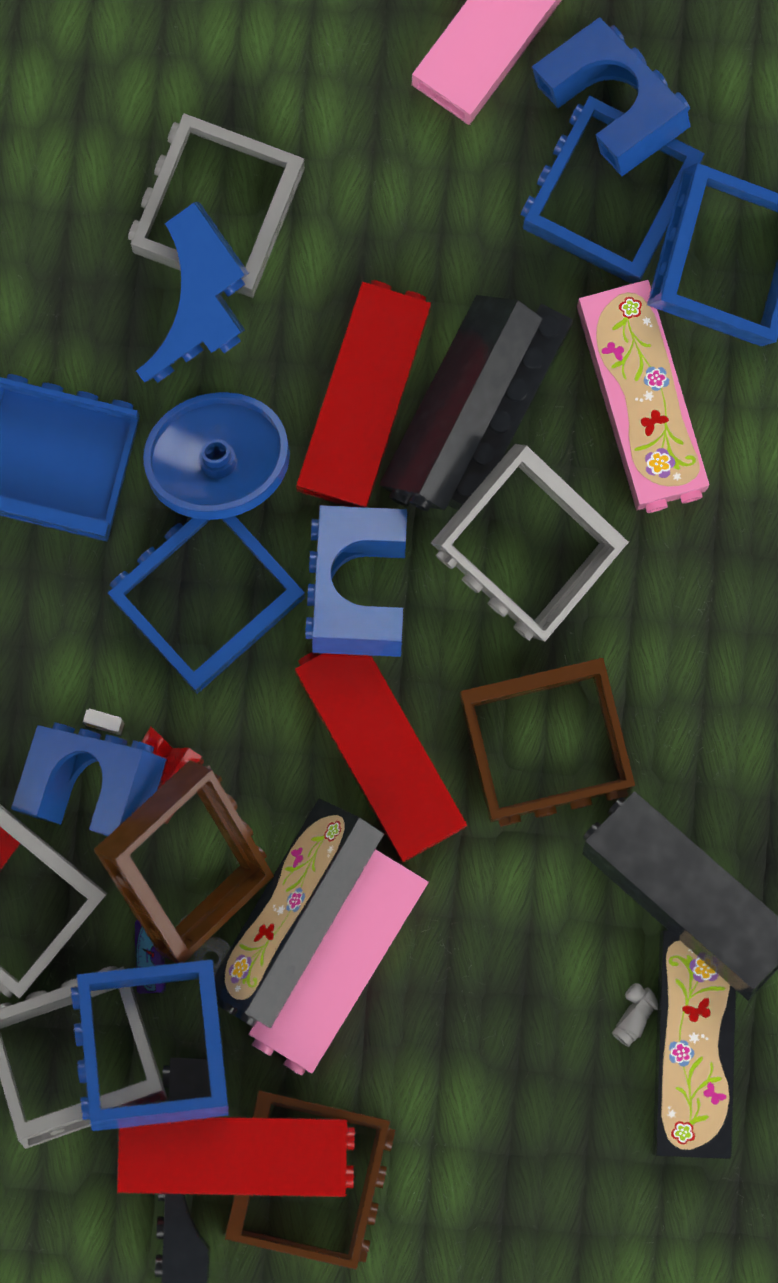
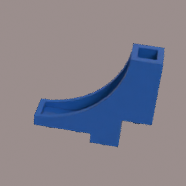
(202, 315)

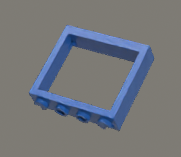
(578, 245)
(676, 247)
(243, 639)
(156, 1112)

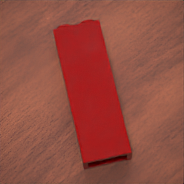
(364, 395)
(381, 750)
(237, 1157)

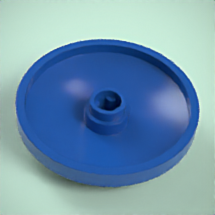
(216, 455)

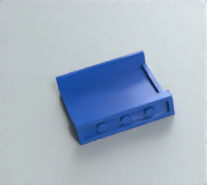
(62, 456)

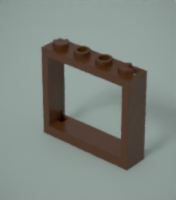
(537, 682)
(216, 909)
(367, 1209)

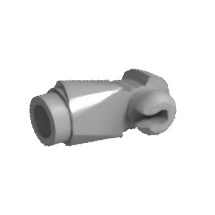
(635, 1018)

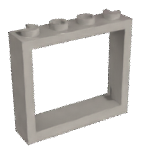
(165, 169)
(609, 545)
(72, 875)
(70, 1119)

